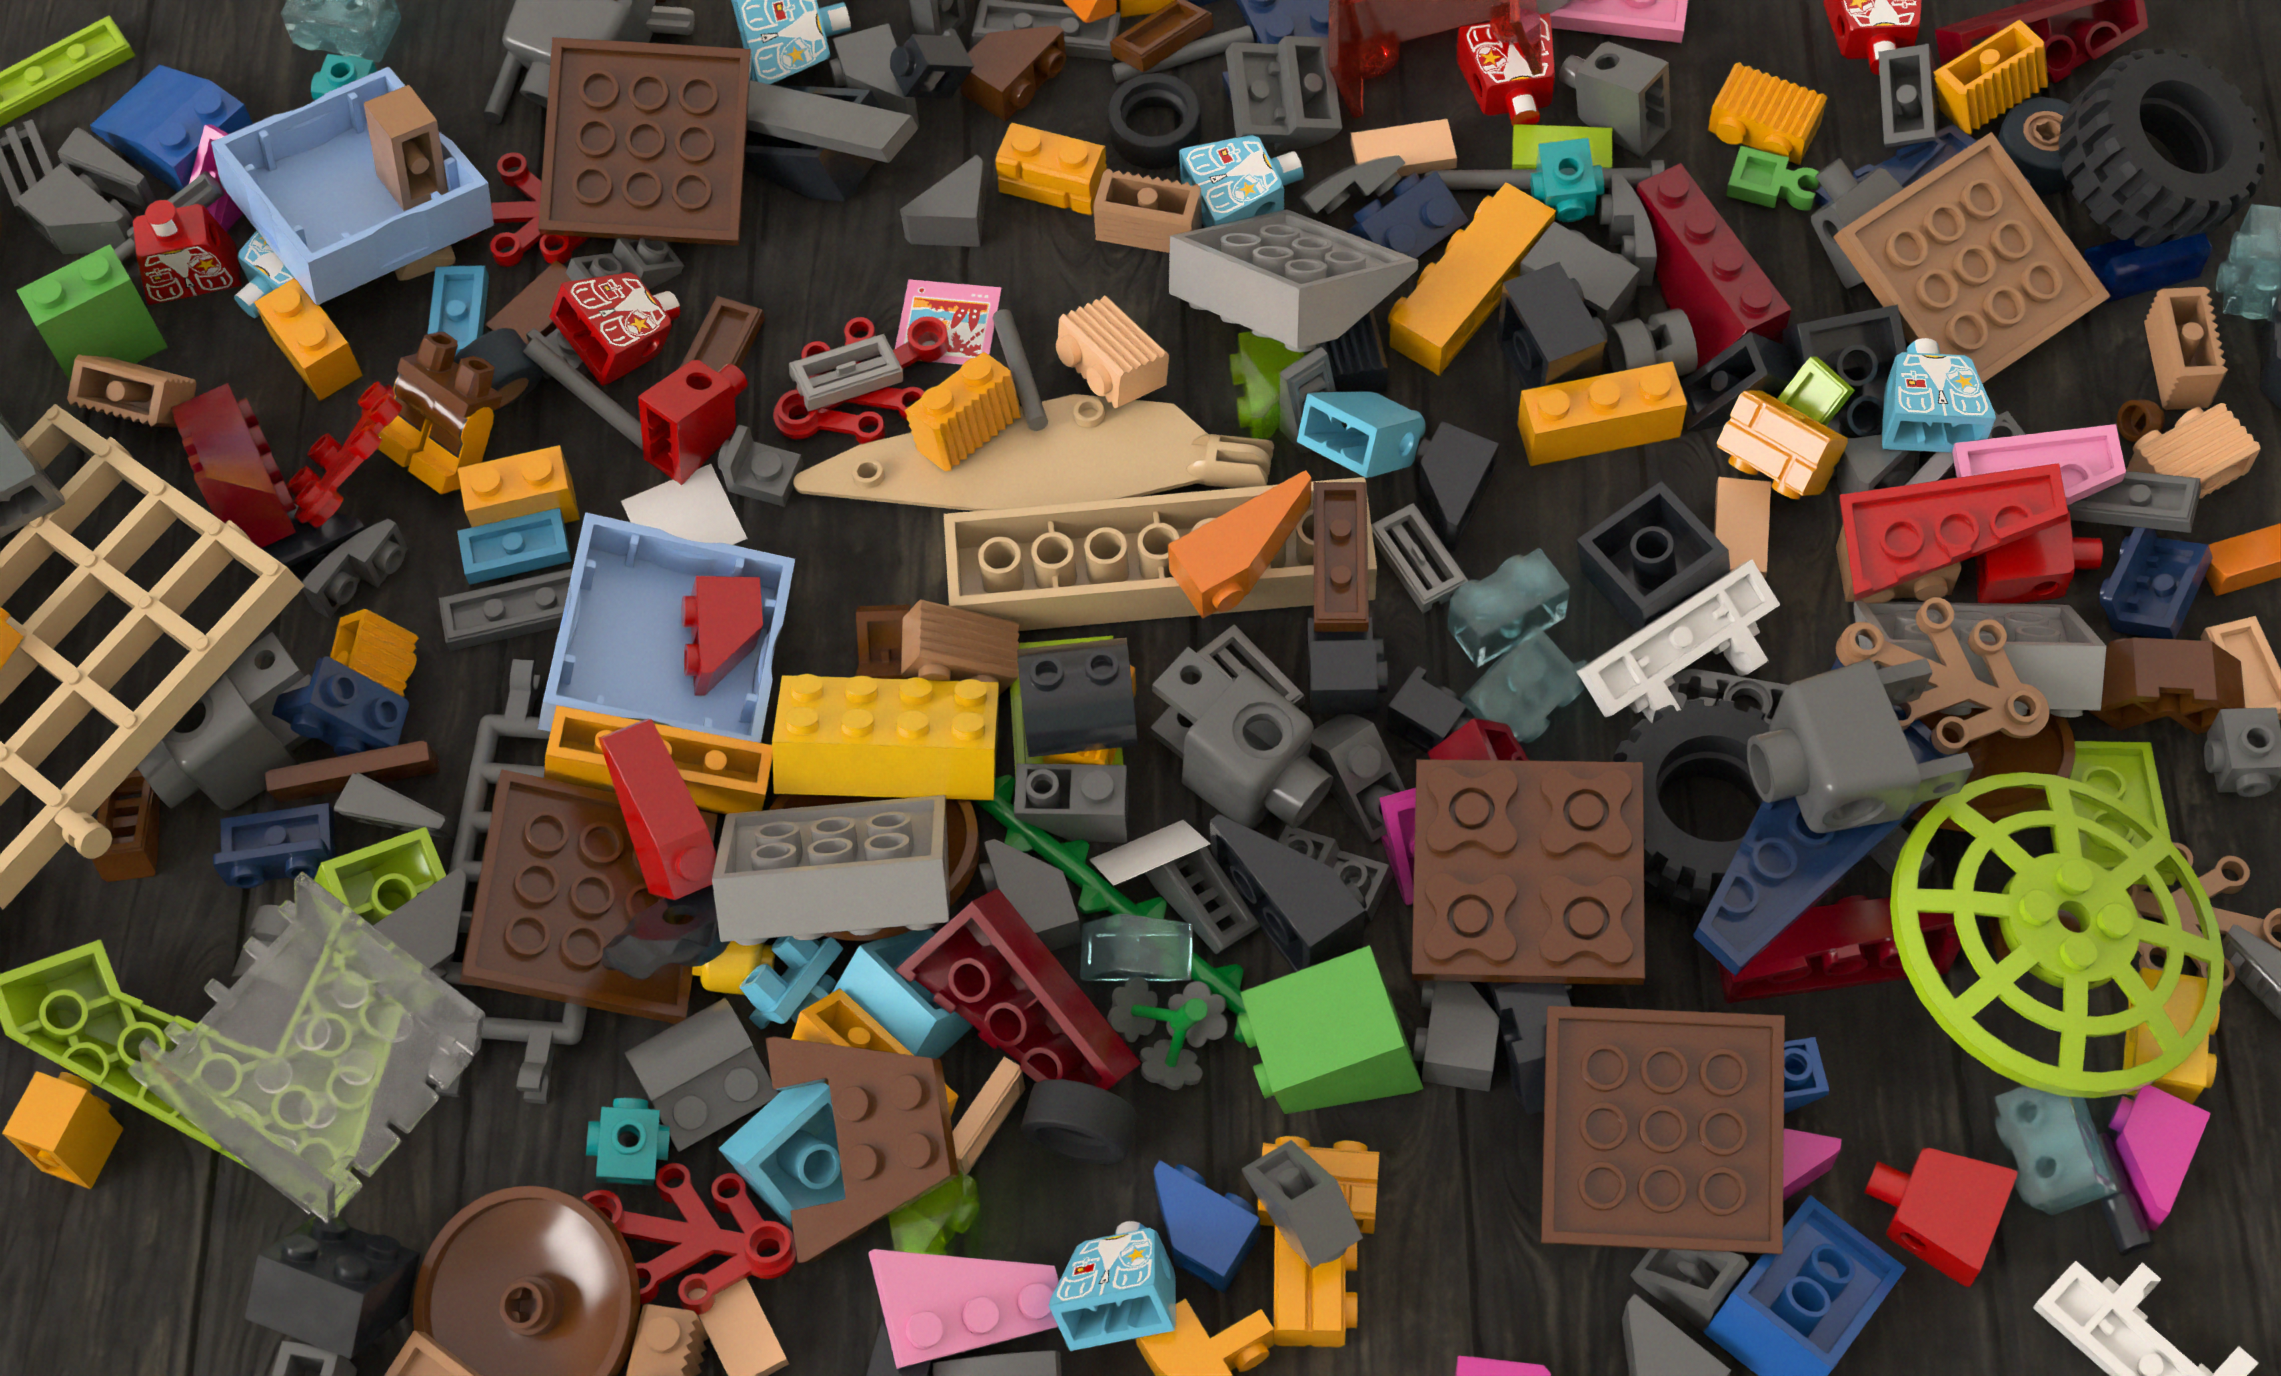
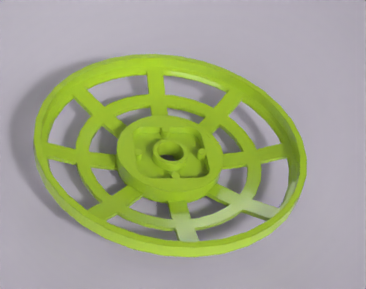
(2045, 947)

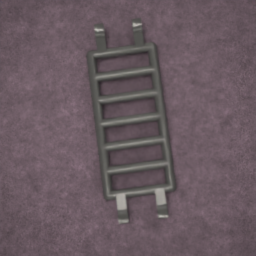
(541, 1035)

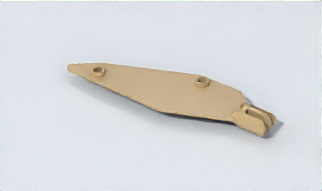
(1078, 457)

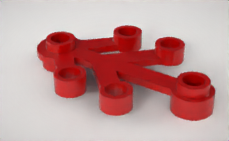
(525, 212)
(825, 418)
(318, 498)
(702, 1238)

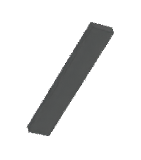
(828, 122)

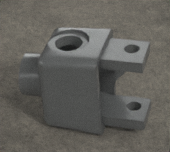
(537, 21)
(230, 733)
(1244, 744)
(1845, 750)

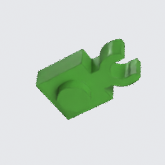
(1764, 177)

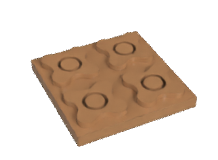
(1973, 260)

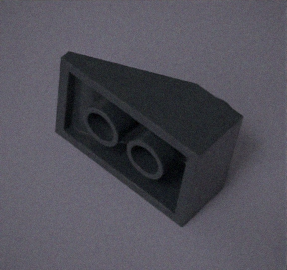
(806, 167)
(1862, 353)
(1292, 896)

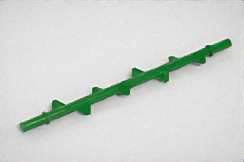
(1098, 893)

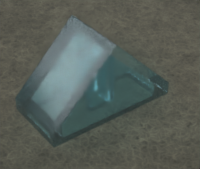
(1136, 946)

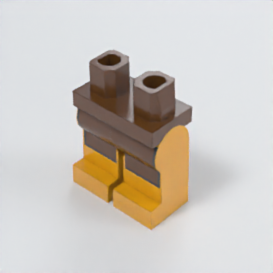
(443, 413)

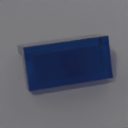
(2134, 269)

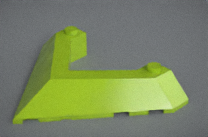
(83, 1021)

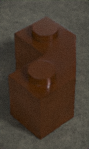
(2169, 679)

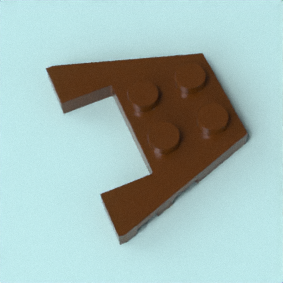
(888, 1132)

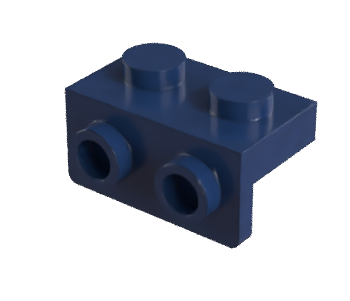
(1413, 219)
(2153, 584)
(343, 710)
(275, 845)

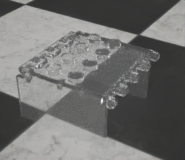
(316, 1052)

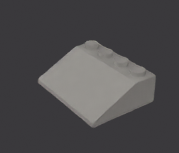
(1284, 276)
(2044, 645)
(832, 870)

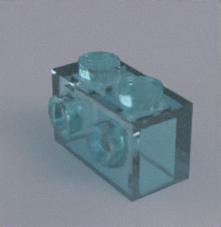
(343, 26)
(2253, 266)
(1496, 611)
(2054, 1149)

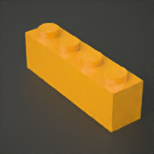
(1469, 279)
(718, 770)

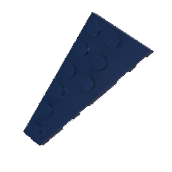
(1789, 868)

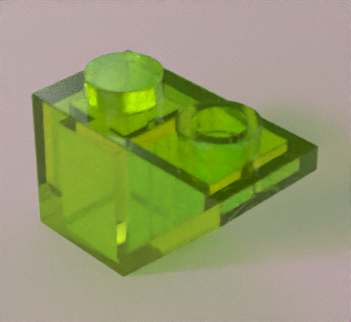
(1258, 370)
(935, 1218)

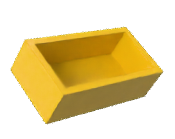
(885, 737)

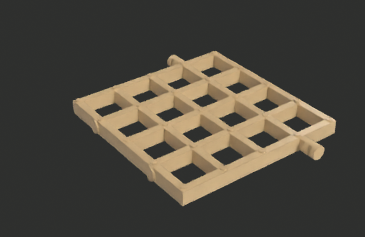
(154, 612)

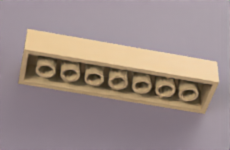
(1109, 559)

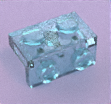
(1526, 685)

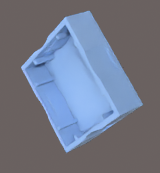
(317, 197)
(626, 636)

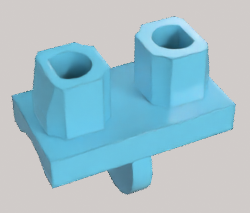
(799, 986)

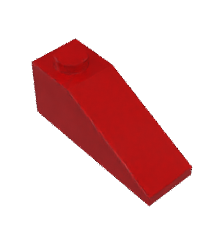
(659, 812)

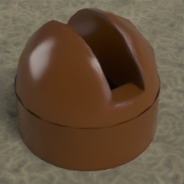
(2137, 413)

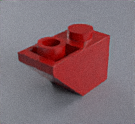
(723, 625)

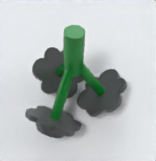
(1191, 1016)

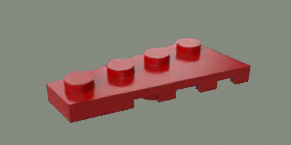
(1934, 524)

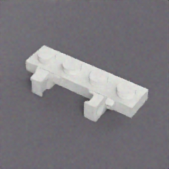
(1712, 619)
(2114, 1332)

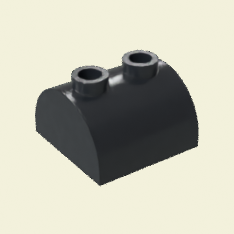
(1077, 697)

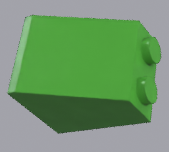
(92, 312)
(1328, 1036)

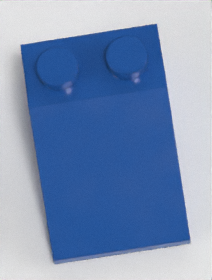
(164, 122)
(1810, 1302)

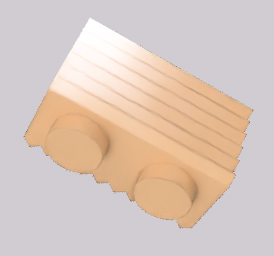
(1111, 352)
(2200, 446)

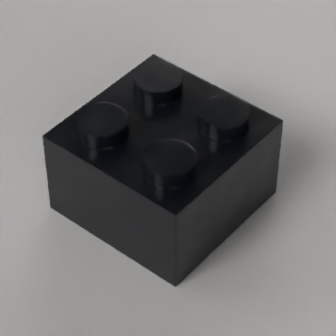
(1549, 329)
(1651, 556)
(332, 1285)

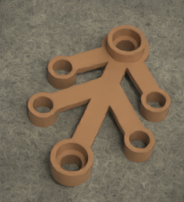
(1955, 680)
(2213, 884)

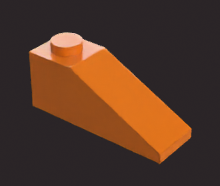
(1229, 554)

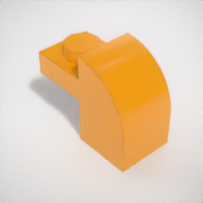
(1192, 1352)

